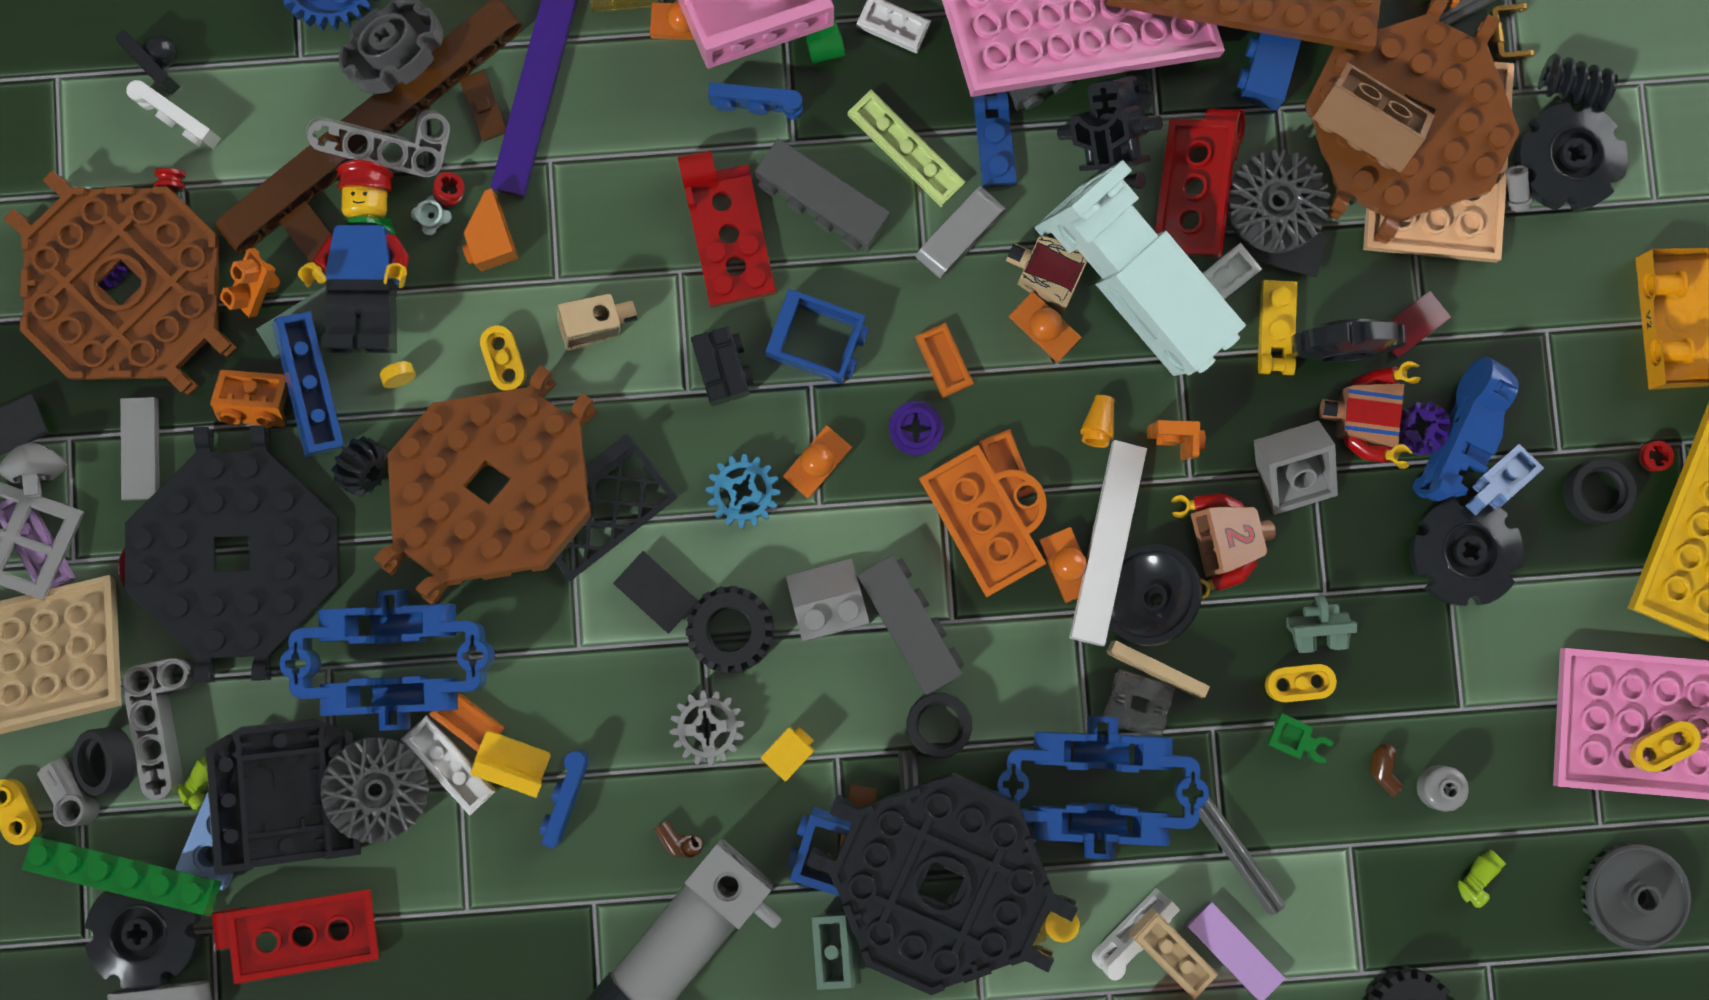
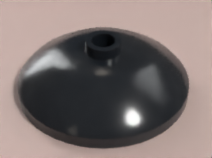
(1144, 575)

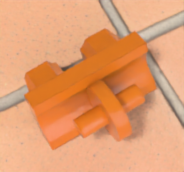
(252, 282)

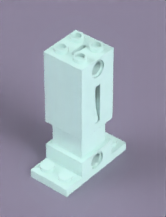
(1144, 273)

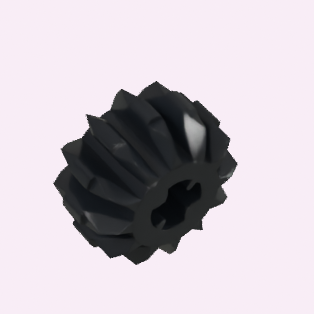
(361, 466)

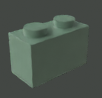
(835, 952)

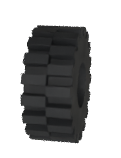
(1407, 985)

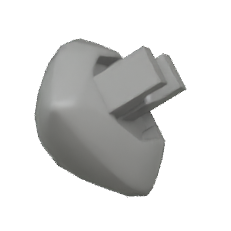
(31, 465)

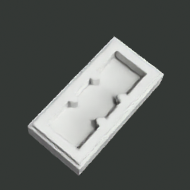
(893, 24)
(1232, 271)

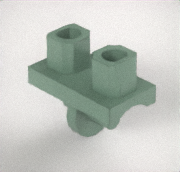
(1321, 621)

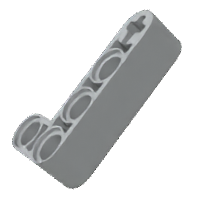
(377, 140)
(161, 729)

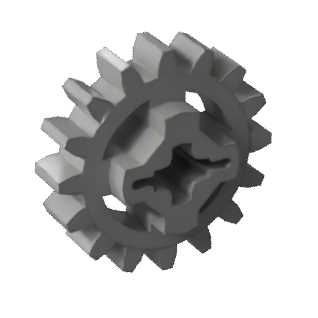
(692, 729)

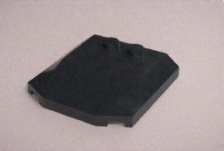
(269, 795)

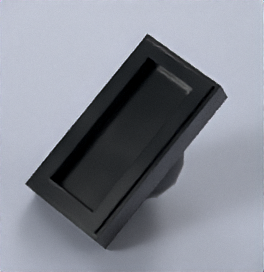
(156, 54)

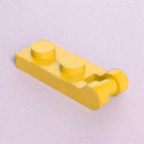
(1277, 326)

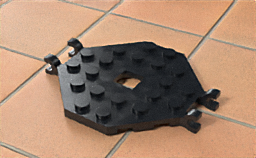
(174, 554)
(916, 934)

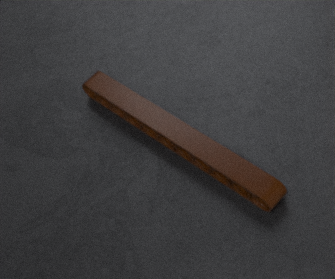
(387, 112)

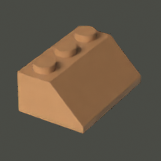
(1373, 118)

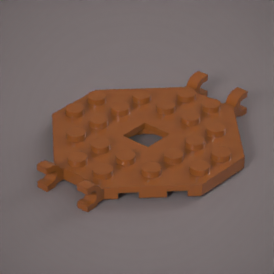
(1467, 136)
(81, 245)
(527, 521)

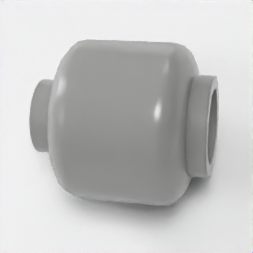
(1442, 788)

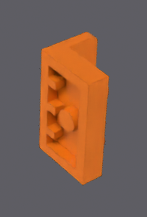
(250, 398)
(1179, 432)

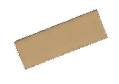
(1157, 669)
(1173, 953)

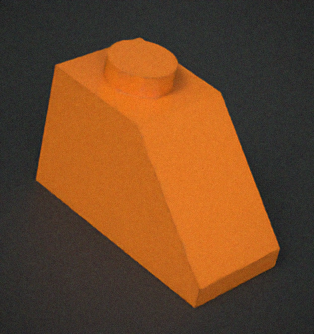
(488, 235)

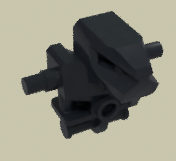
(1114, 125)

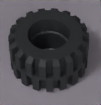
(699, 629)

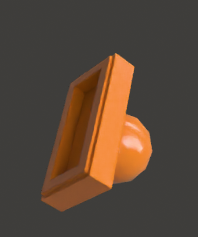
(669, 22)
(1045, 327)
(817, 462)
(1065, 562)

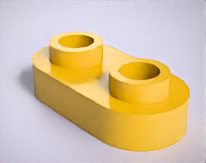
(502, 360)
(1299, 683)
(1663, 748)
(18, 809)

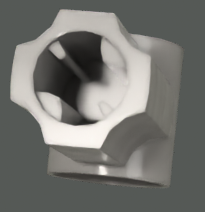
(65, 791)

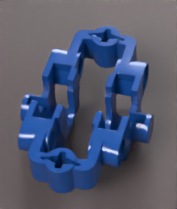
(388, 625)
(1098, 820)

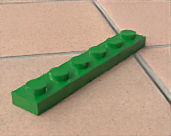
(122, 876)

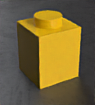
(788, 752)

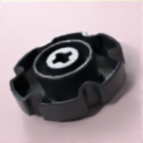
(1594, 162)
(1348, 340)
(1488, 563)
(136, 958)

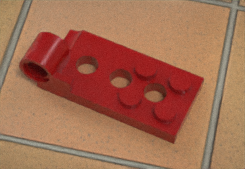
(1221, 133)
(701, 187)
(242, 926)

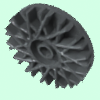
(1296, 189)
(350, 776)
(1614, 893)

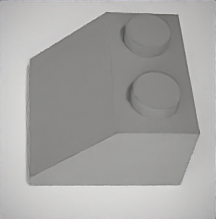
(1297, 467)
(827, 600)

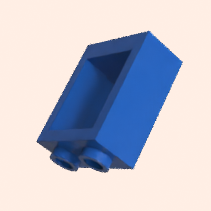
(784, 324)
(823, 819)

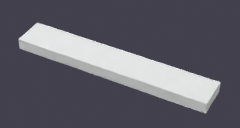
(1108, 543)

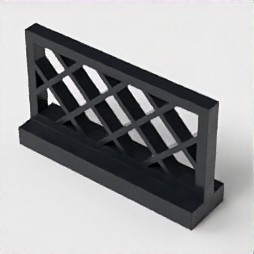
(600, 468)

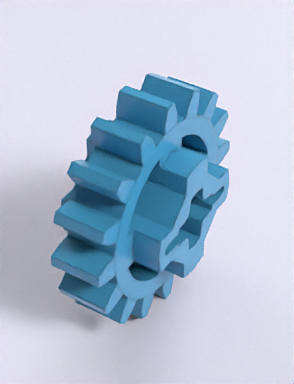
(728, 484)

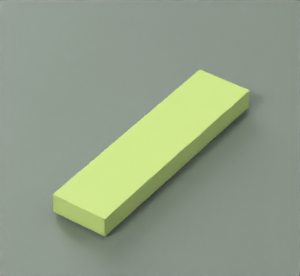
(906, 148)

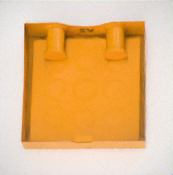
(1675, 316)

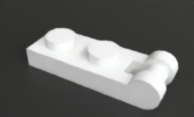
(171, 114)
(1119, 946)

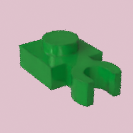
(1294, 738)

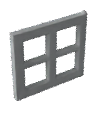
(55, 553)

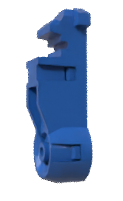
(1476, 429)

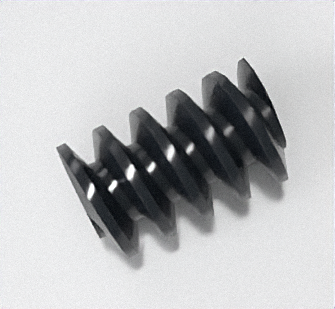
(1578, 80)

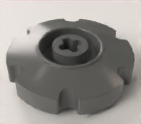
(391, 46)

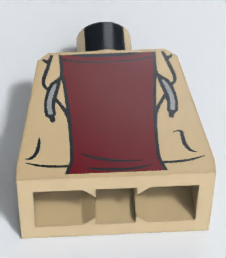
(1048, 270)
(579, 321)

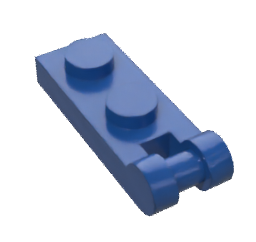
(755, 99)
(994, 141)
(565, 797)

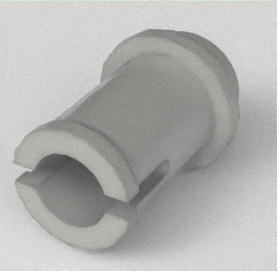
(1518, 188)

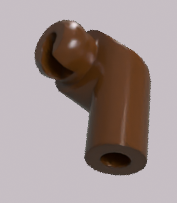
(1382, 768)
(678, 845)

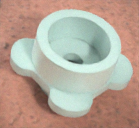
(422, 211)

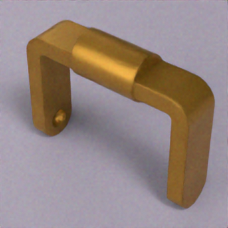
(1498, 38)

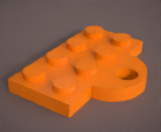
(988, 518)

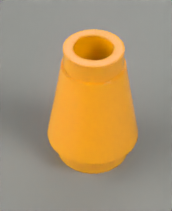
(1099, 423)

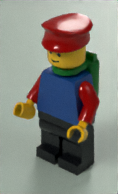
(361, 265)

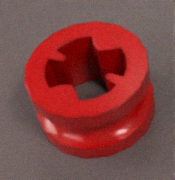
(170, 178)
(448, 179)
(1661, 448)

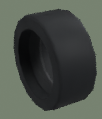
(1624, 483)
(959, 741)
(89, 765)

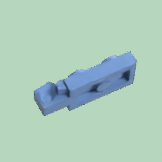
(1504, 480)

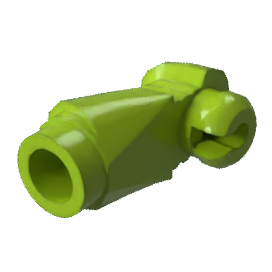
(193, 790)
(1481, 873)

